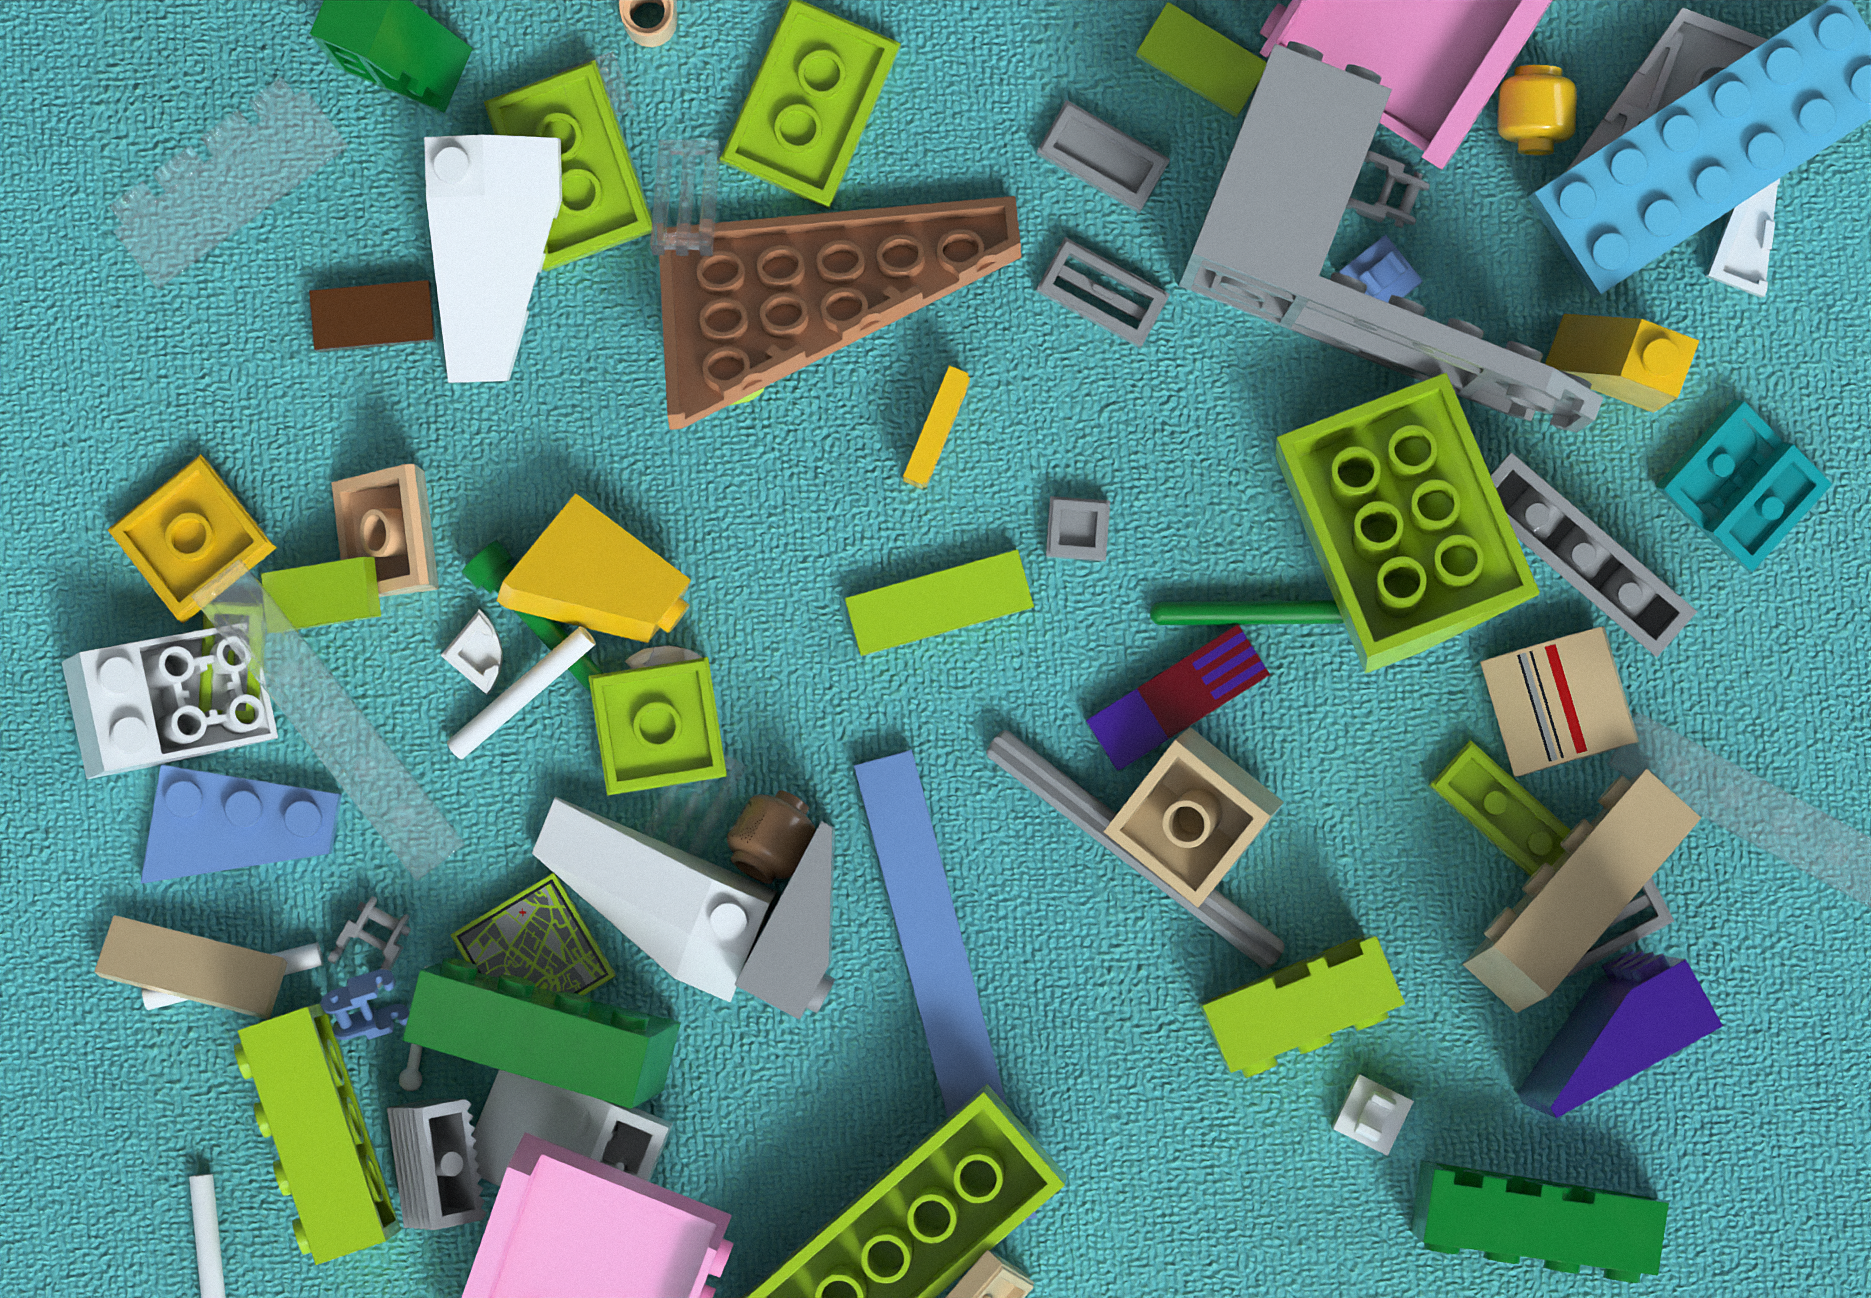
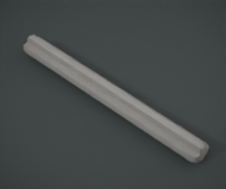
(1094, 818)

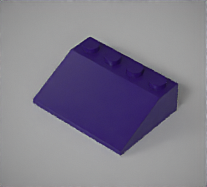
(1619, 1028)

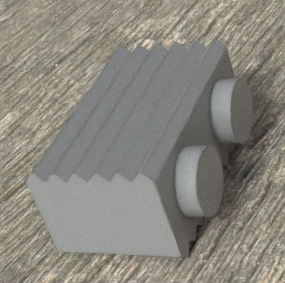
(436, 1163)

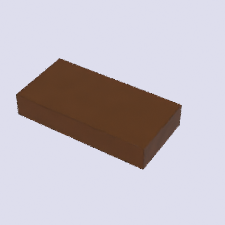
(372, 316)

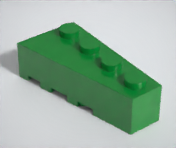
(541, 1033)

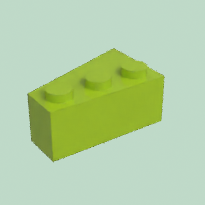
(1302, 1005)

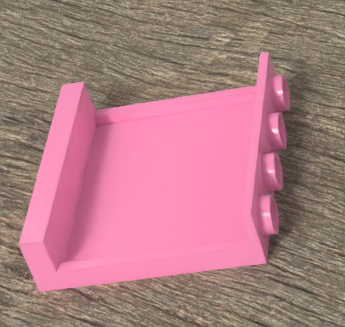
(1431, 53)
(593, 1233)

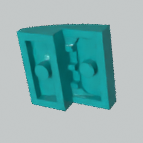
(1743, 485)

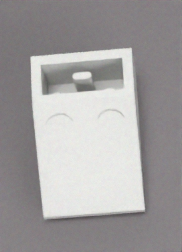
(142, 699)
(581, 1123)

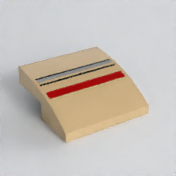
(1559, 701)

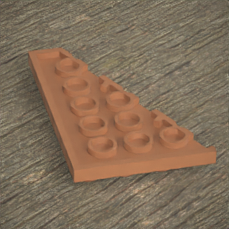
(811, 285)

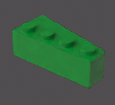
(1538, 1220)

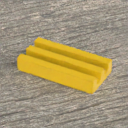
(937, 428)

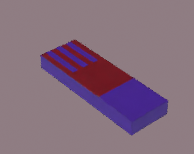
(1177, 697)

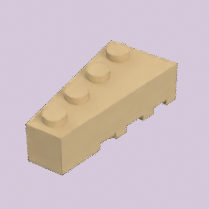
(1582, 892)

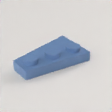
(232, 822)

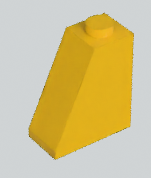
(1624, 357)
(596, 578)

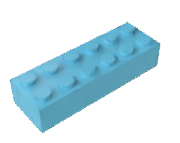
(1712, 147)

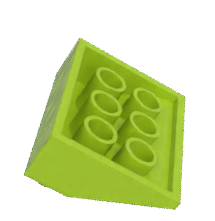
(1405, 521)

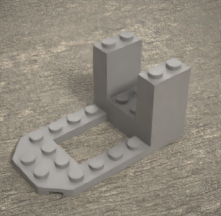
(1278, 222)

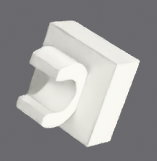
(1372, 1114)

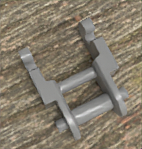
(1394, 173)
(354, 929)

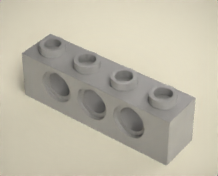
(1589, 557)

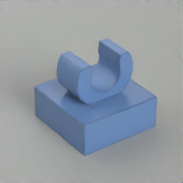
(1383, 271)

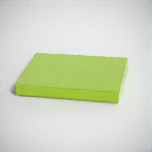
(810, 102)
(600, 184)

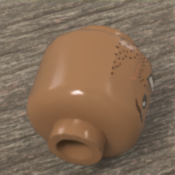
(770, 836)

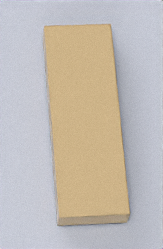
(191, 967)

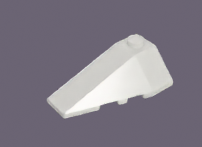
(488, 233)
(667, 902)

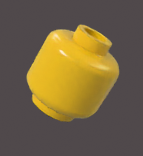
(1537, 109)

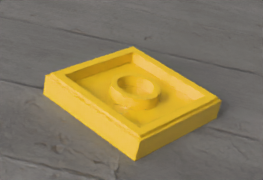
(189, 535)

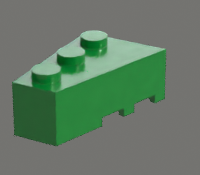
(393, 48)

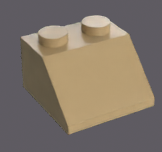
(1193, 816)

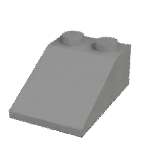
(796, 944)

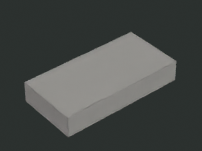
(1103, 156)

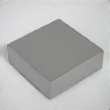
(1077, 529)

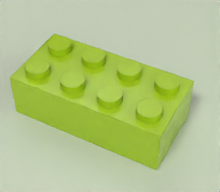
(317, 1133)

